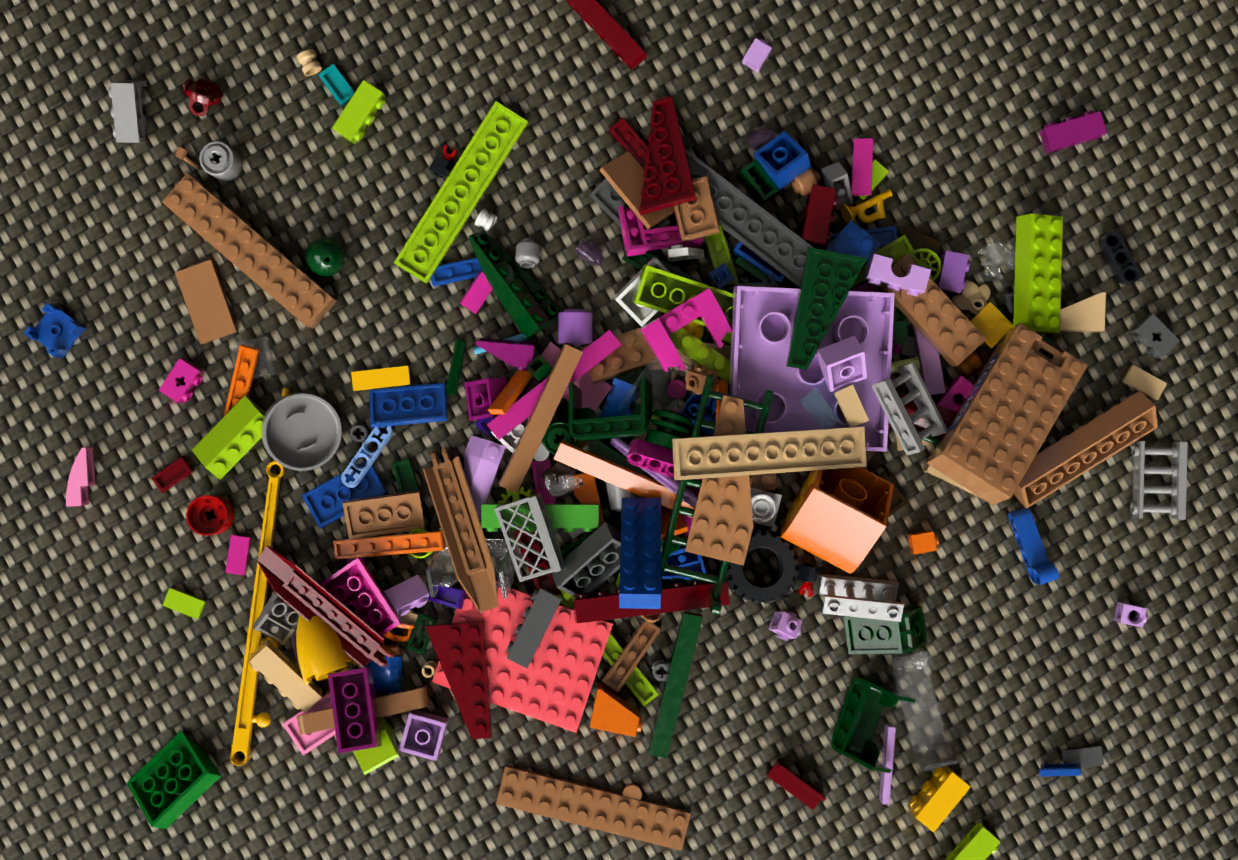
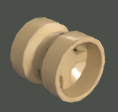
(309, 63)

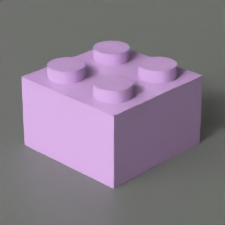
(424, 734)

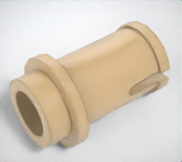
(429, 664)

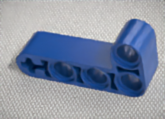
(1031, 547)

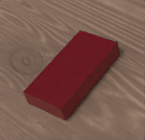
(172, 474)

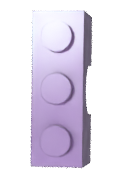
(880, 272)

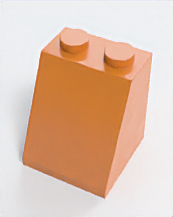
(614, 713)

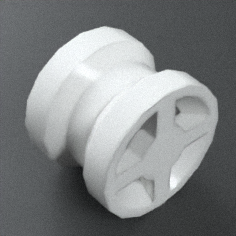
(485, 220)

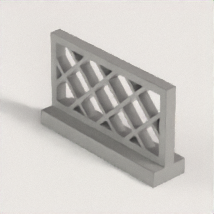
(545, 532)

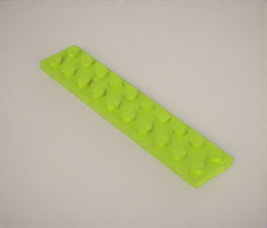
(461, 192)

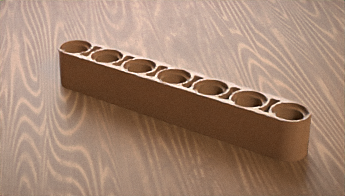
(386, 706)

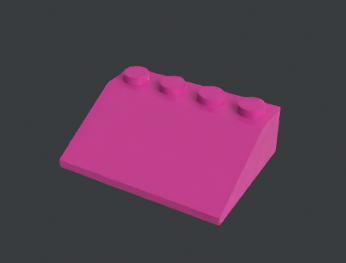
(362, 595)

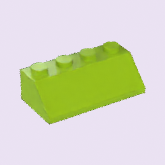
(231, 437)

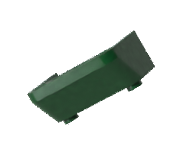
(586, 425)
(859, 720)

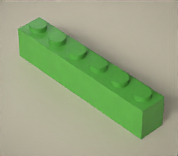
(560, 515)

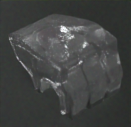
(565, 484)

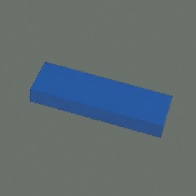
(456, 272)

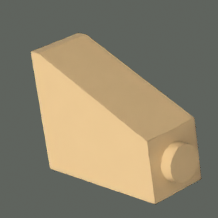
(1084, 315)

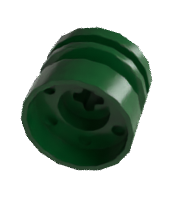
(668, 428)

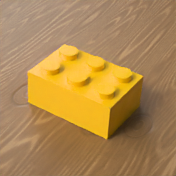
(938, 797)

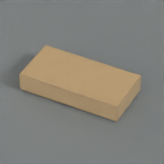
(1144, 382)
(851, 406)

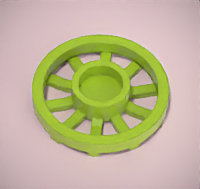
(924, 262)

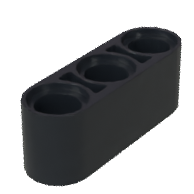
(1127, 263)

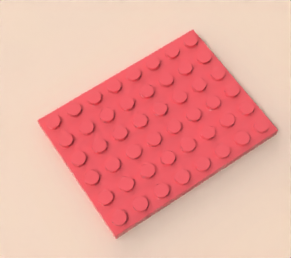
(561, 671)

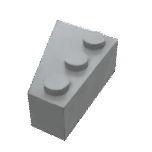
(127, 110)

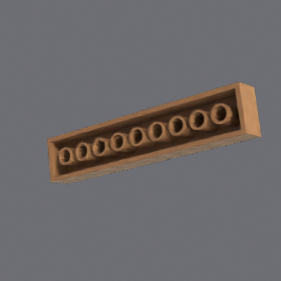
(249, 251)

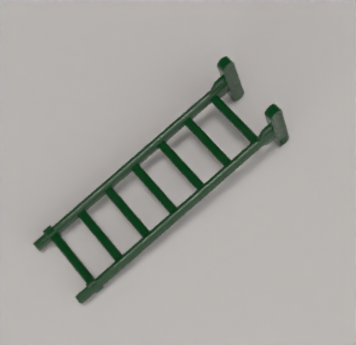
(714, 595)

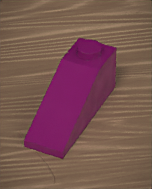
(512, 352)

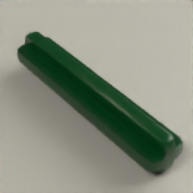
(455, 368)

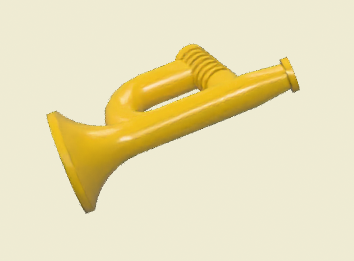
(850, 212)

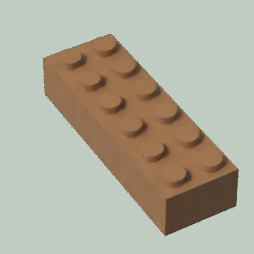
(936, 317)

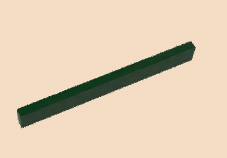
(675, 684)

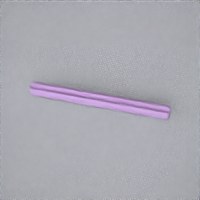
(667, 481)

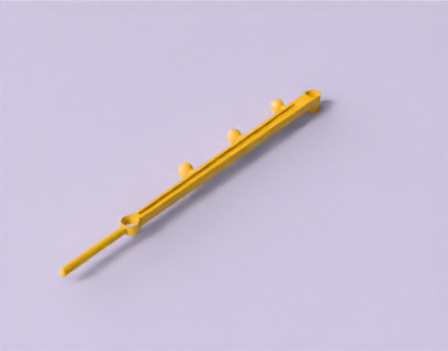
(248, 688)

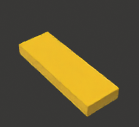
(381, 378)

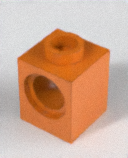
(922, 542)

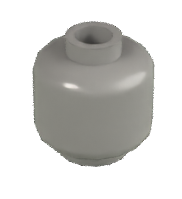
(527, 253)

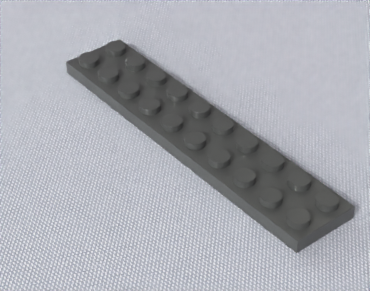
(753, 224)

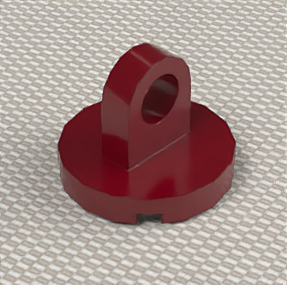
(203, 92)

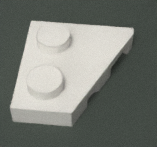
(678, 253)

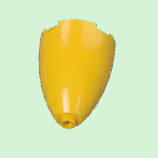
(319, 650)

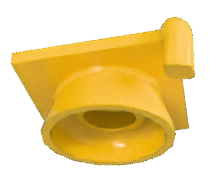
(991, 324)

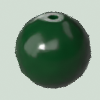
(325, 256)

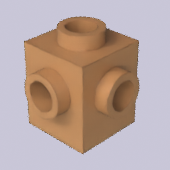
(697, 376)

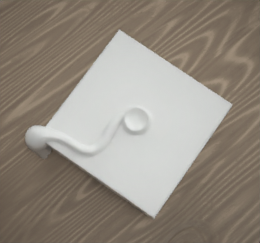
(765, 507)

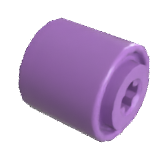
(575, 327)

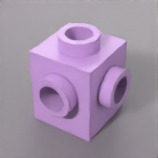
(785, 625)

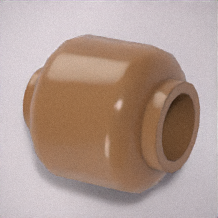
(804, 181)

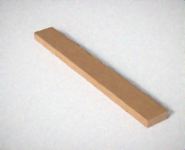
(540, 418)

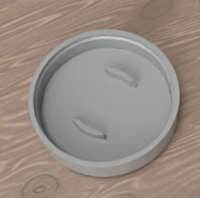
(301, 431)

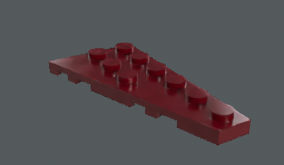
(666, 164)
(464, 662)

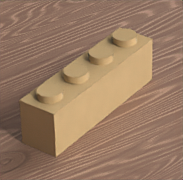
(285, 676)

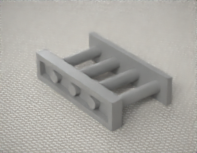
(897, 414)
(1178, 484)
(854, 590)

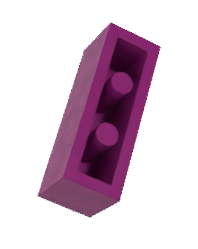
(1072, 131)

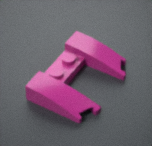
(639, 241)
(658, 331)

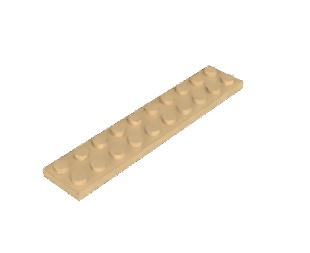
(768, 453)

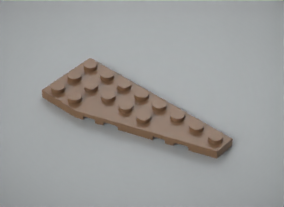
(724, 506)

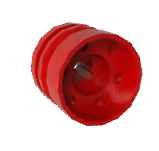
(200, 520)

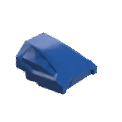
(387, 678)

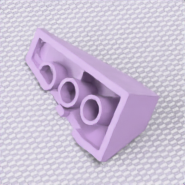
(481, 468)

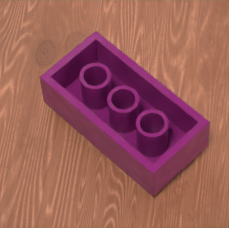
(354, 710)

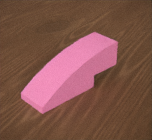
(80, 478)

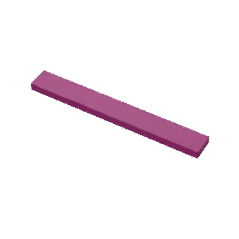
(524, 406)

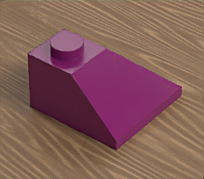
(481, 395)

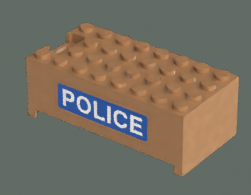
(1007, 415)

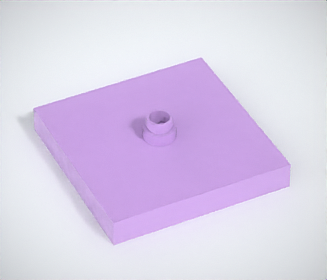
(760, 350)

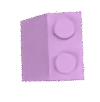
(842, 363)

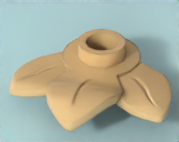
(971, 295)

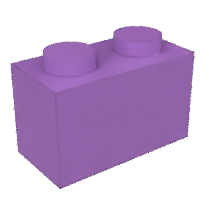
(952, 272)

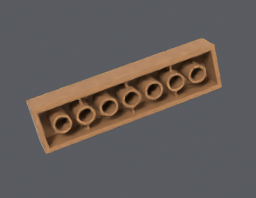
(1087, 448)

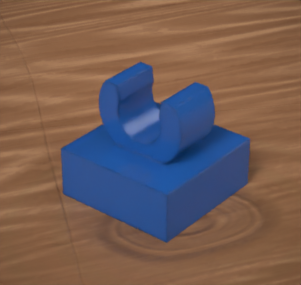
(721, 276)

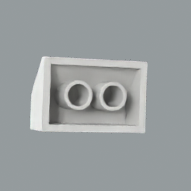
(624, 297)

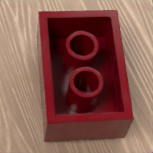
(818, 216)

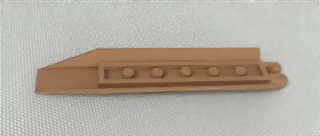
(462, 530)

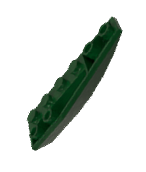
(514, 286)

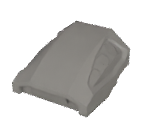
(277, 619)

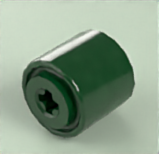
(560, 427)

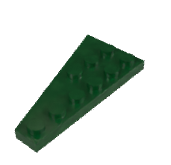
(822, 292)

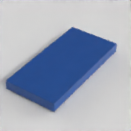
(408, 405)
(327, 499)

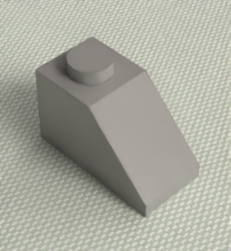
(836, 177)

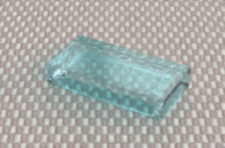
(819, 409)

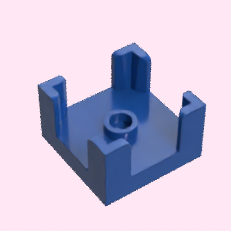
(56, 330)

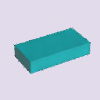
(337, 85)

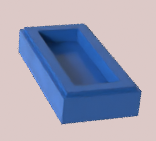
(1065, 769)

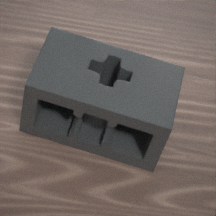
(1163, 341)

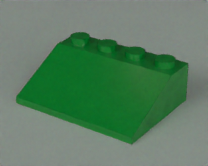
(172, 781)

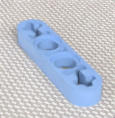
(365, 453)

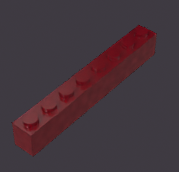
(673, 599)

